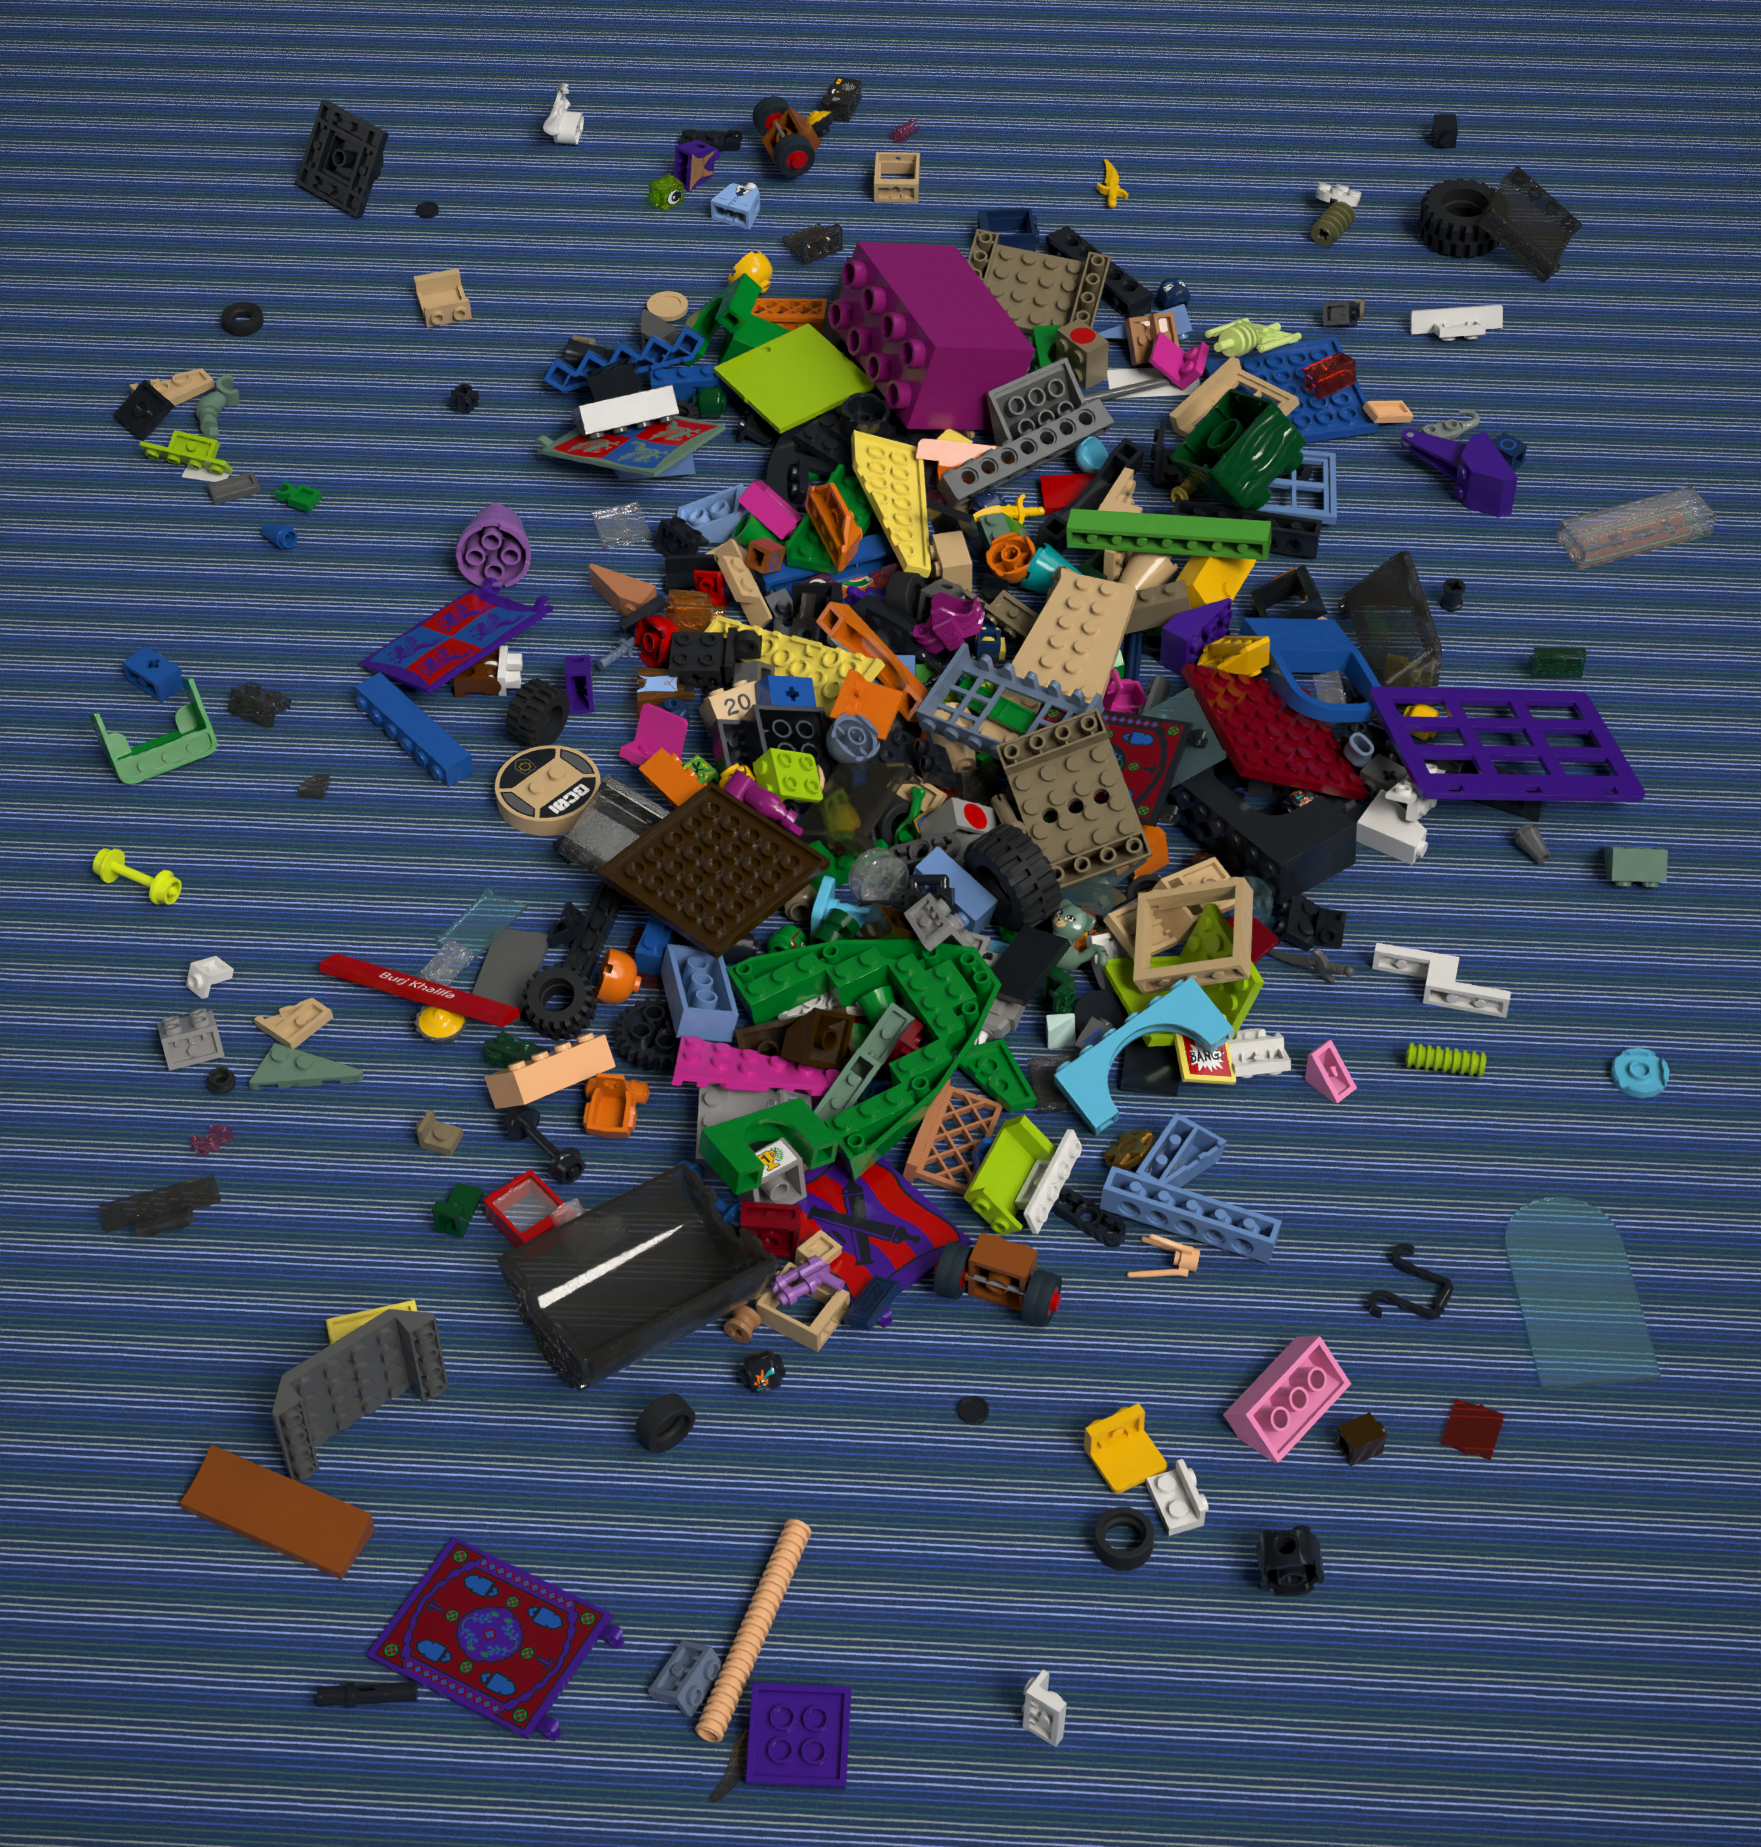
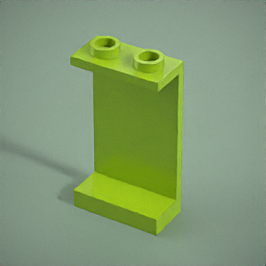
(1005, 1172)

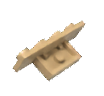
(743, 584)

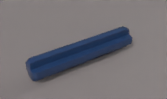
(1134, 656)

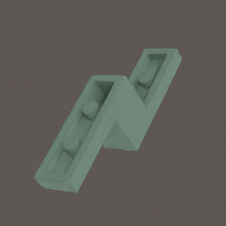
(865, 1063)

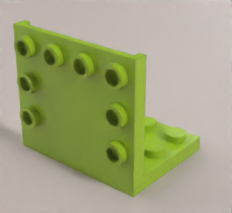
(1209, 940)

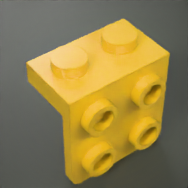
(1123, 1449)

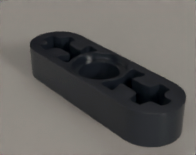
(1093, 1229)

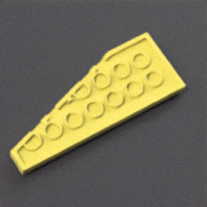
(897, 494)

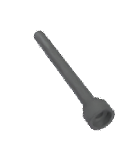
(1128, 389)

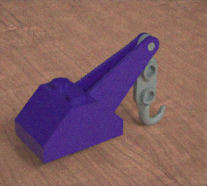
(1480, 470)

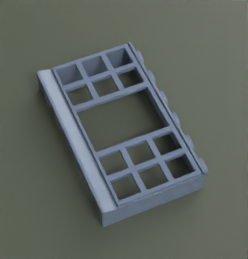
(1004, 679)

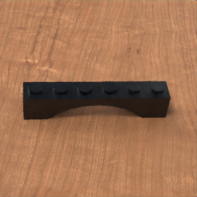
(1123, 455)

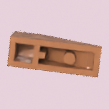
(620, 591)

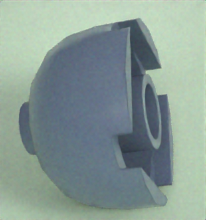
(852, 739)

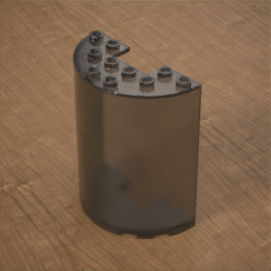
(633, 1277)

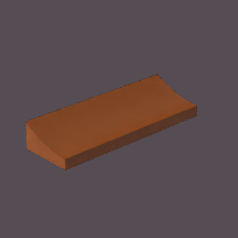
(278, 1512)

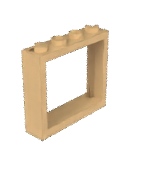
(1203, 972)

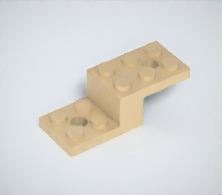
(1119, 500)
(1169, 925)

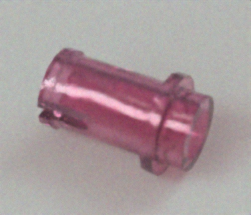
(902, 132)

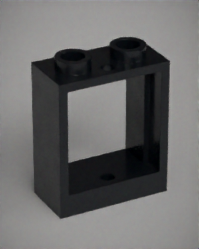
(1285, 587)

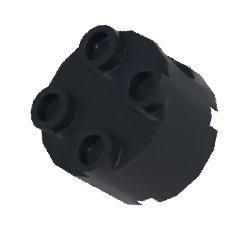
(1289, 1561)

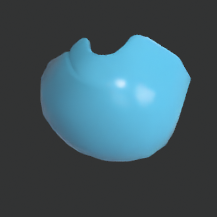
(1090, 455)

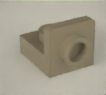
(437, 1135)

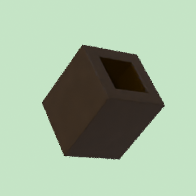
(1361, 1438)

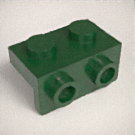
(1058, 992)

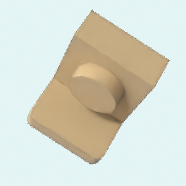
(819, 1245)

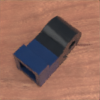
(990, 648)

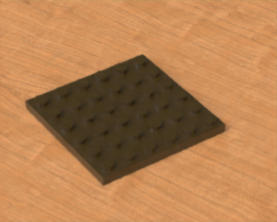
(713, 869)

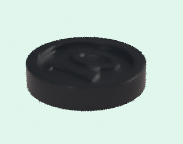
(427, 210)
(973, 1410)

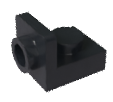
(1340, 313)
(992, 587)
(1330, 928)

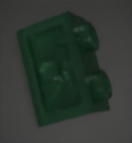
(1557, 662)
(508, 1050)

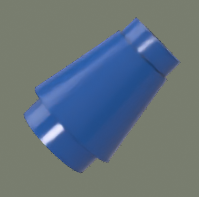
(281, 535)

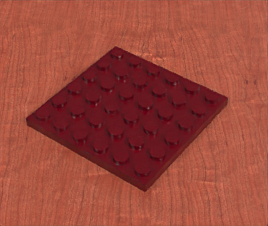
(1269, 737)

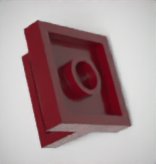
(774, 1225)

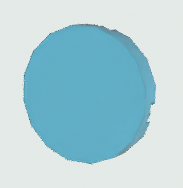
(1640, 1073)

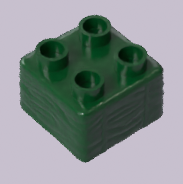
(1240, 450)

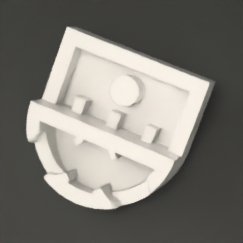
(1258, 1053)

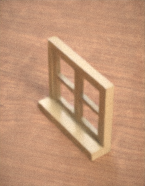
(1210, 392)

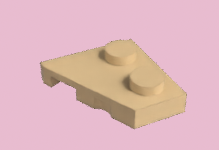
(295, 1022)

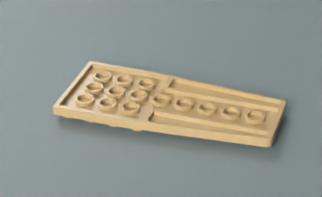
(1072, 642)

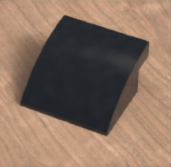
(772, 727)

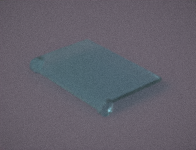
(482, 922)

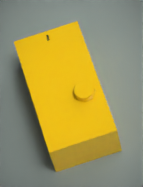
(1214, 578)

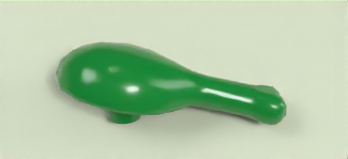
(906, 831)

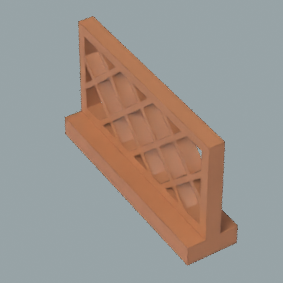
(928, 1136)

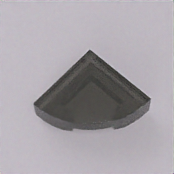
(315, 787)

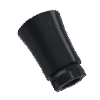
(576, 351)

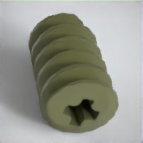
(1332, 223)

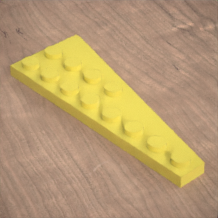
(806, 658)

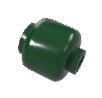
(710, 402)

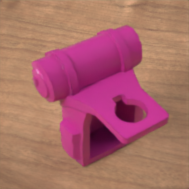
(1123, 695)

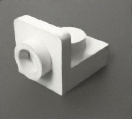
(205, 973)

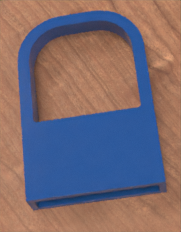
(1313, 648)

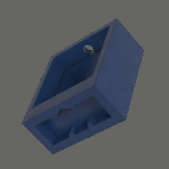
(1011, 220)

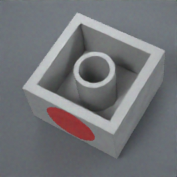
(958, 818)

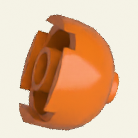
(1010, 557)
(617, 978)

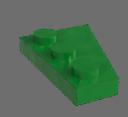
(999, 1075)

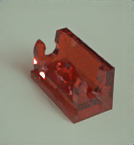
(1330, 375)

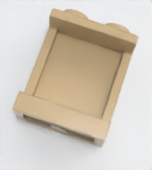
(442, 298)

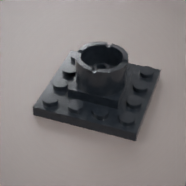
(342, 158)
(831, 432)

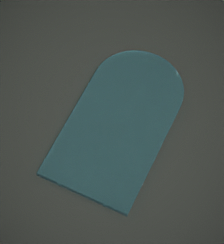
(1577, 1296)

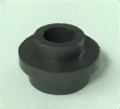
(221, 1080)

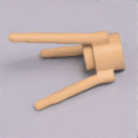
(1185, 1257)

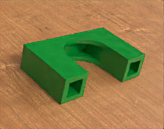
(727, 308)
(727, 1143)

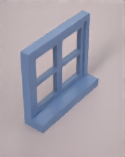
(1328, 487)

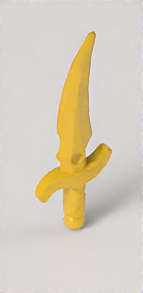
(1112, 189)
(1016, 511)

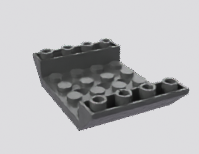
(354, 1380)

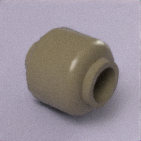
(801, 905)

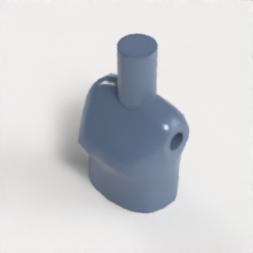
(1358, 750)

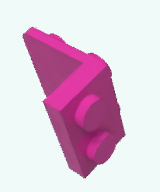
(655, 731)

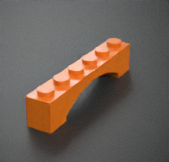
(851, 631)

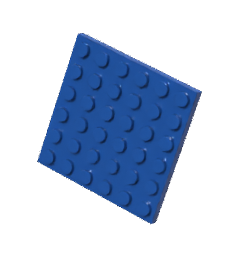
(1316, 420)

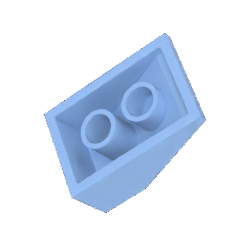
(715, 514)

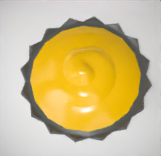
(439, 1025)

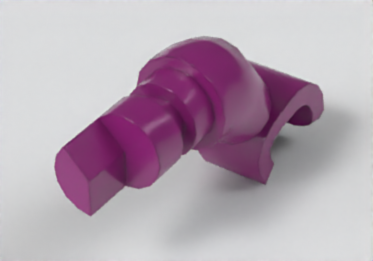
(762, 801)

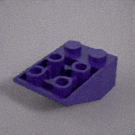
(1190, 631)

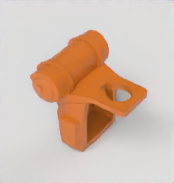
(613, 1105)

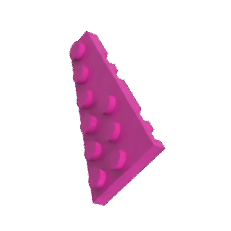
(746, 1069)

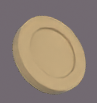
(668, 305)

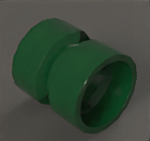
(835, 926)

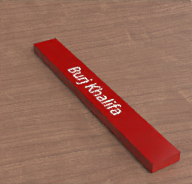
(419, 990)

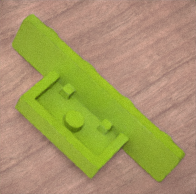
(189, 449)

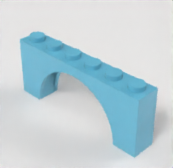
(1181, 1011)

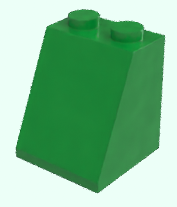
(749, 336)

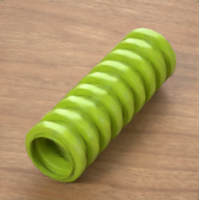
(1445, 1059)

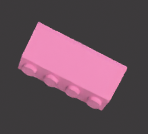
(1288, 1398)

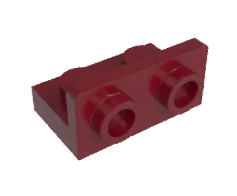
(906, 1044)

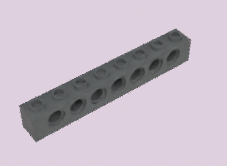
(958, 492)

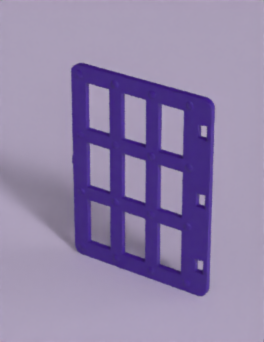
(1488, 783)

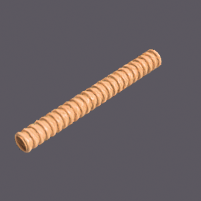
(753, 1631)

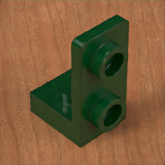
(458, 1212)

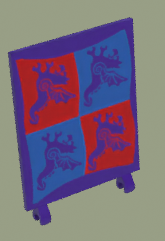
(454, 638)

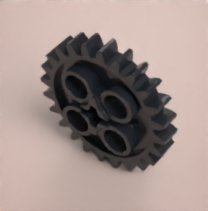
(638, 1030)

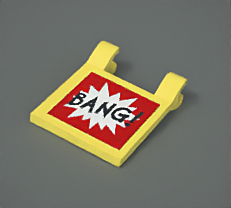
(1202, 1067)

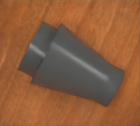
(1532, 843)

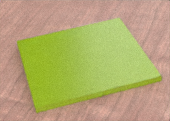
(793, 378)

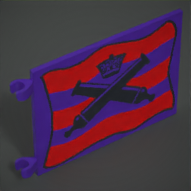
(878, 1222)

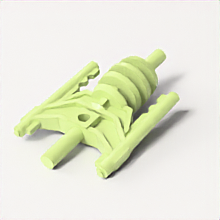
(1242, 337)

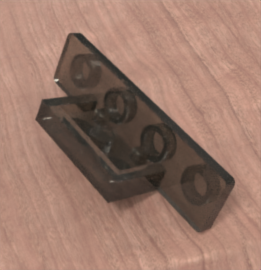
(160, 1208)

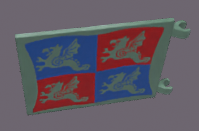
(636, 451)

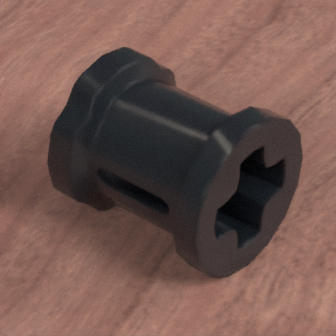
(1453, 592)

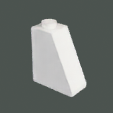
(1387, 831)

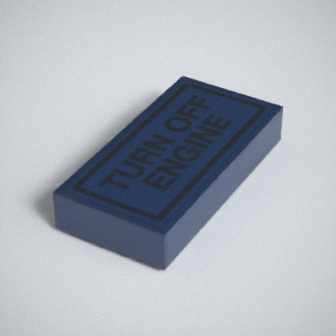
(872, 1303)

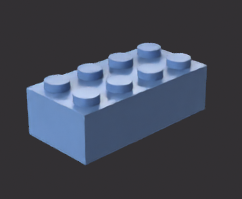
(698, 994)

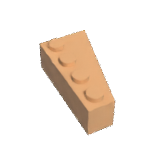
(550, 1071)

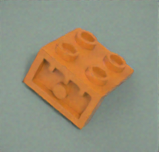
(870, 700)

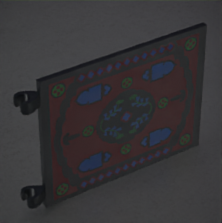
(1147, 756)

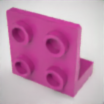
(1176, 364)

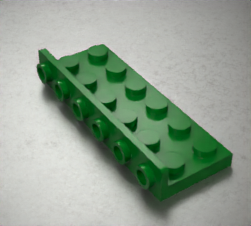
(806, 547)

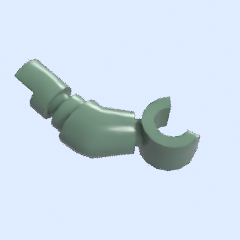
(210, 405)

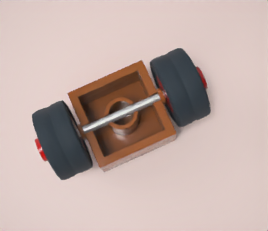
(786, 135)
(999, 1274)

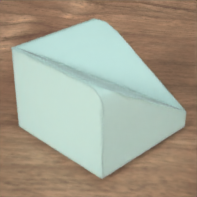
(1060, 1030)

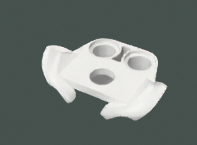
(562, 124)

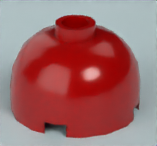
(655, 639)

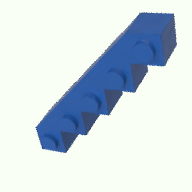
(655, 355)

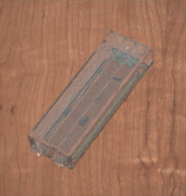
(1636, 527)

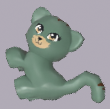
(1072, 923)

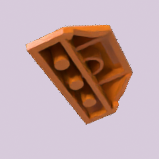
(833, 523)

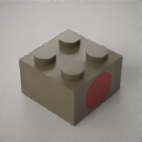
(1085, 352)

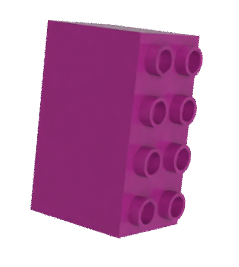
(927, 333)

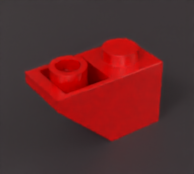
(715, 585)

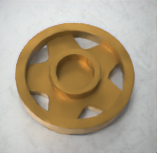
(1130, 1149)

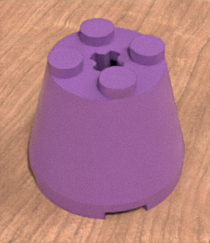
(494, 547)

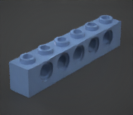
(1190, 1214)

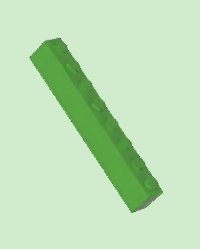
(1169, 534)

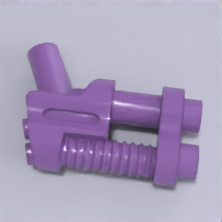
(810, 1274)

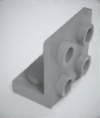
(934, 923)
(190, 1039)

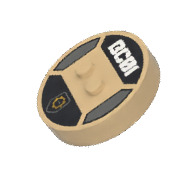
(546, 789)

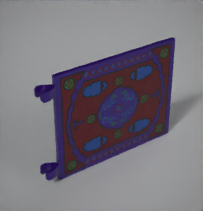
(493, 1638)

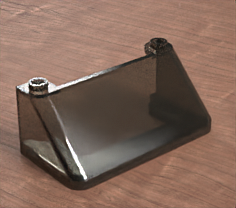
(1395, 626)

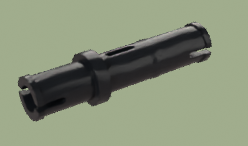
(367, 1693)

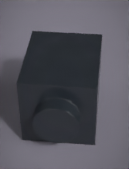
(1444, 131)

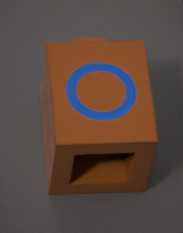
(765, 555)

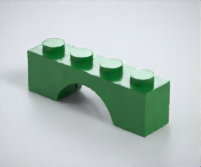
(1044, 342)

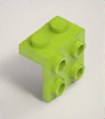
(788, 775)

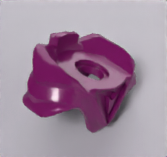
(949, 623)

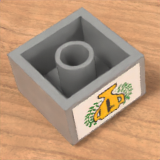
(782, 1176)

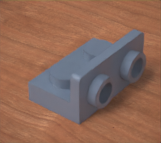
(687, 1677)

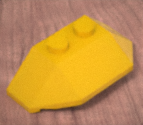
(1237, 654)

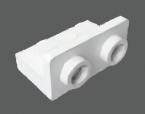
(1178, 1499)
(1043, 1710)

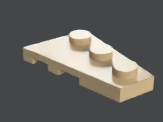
(182, 386)

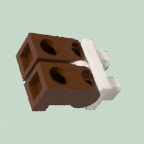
(491, 674)

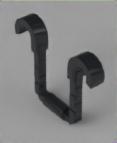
(1408, 1267)

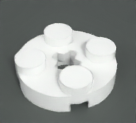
(1339, 193)

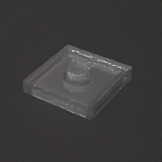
(620, 525)

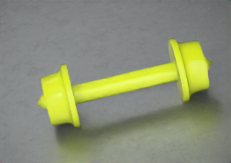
(163, 888)

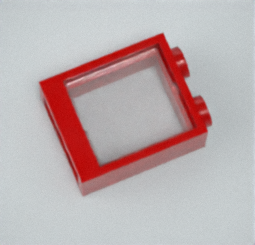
(522, 1208)

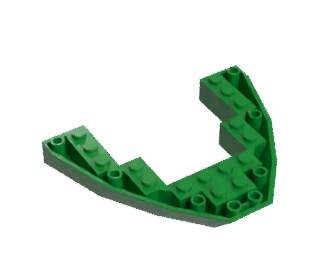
(943, 990)

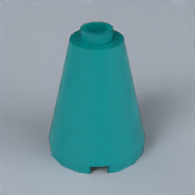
(1042, 569)

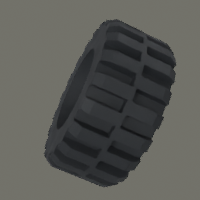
(1451, 217)
(1016, 875)

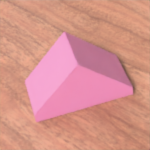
(1328, 1073)

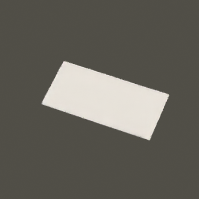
(1125, 377)

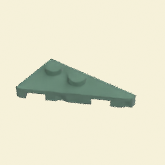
(297, 1068)

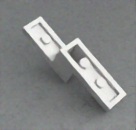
(1441, 977)

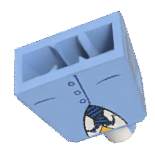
(736, 205)

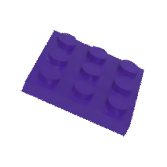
(798, 1736)

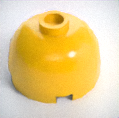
(756, 267)

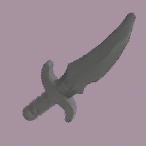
(1320, 963)

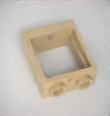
(897, 189)
(823, 1326)

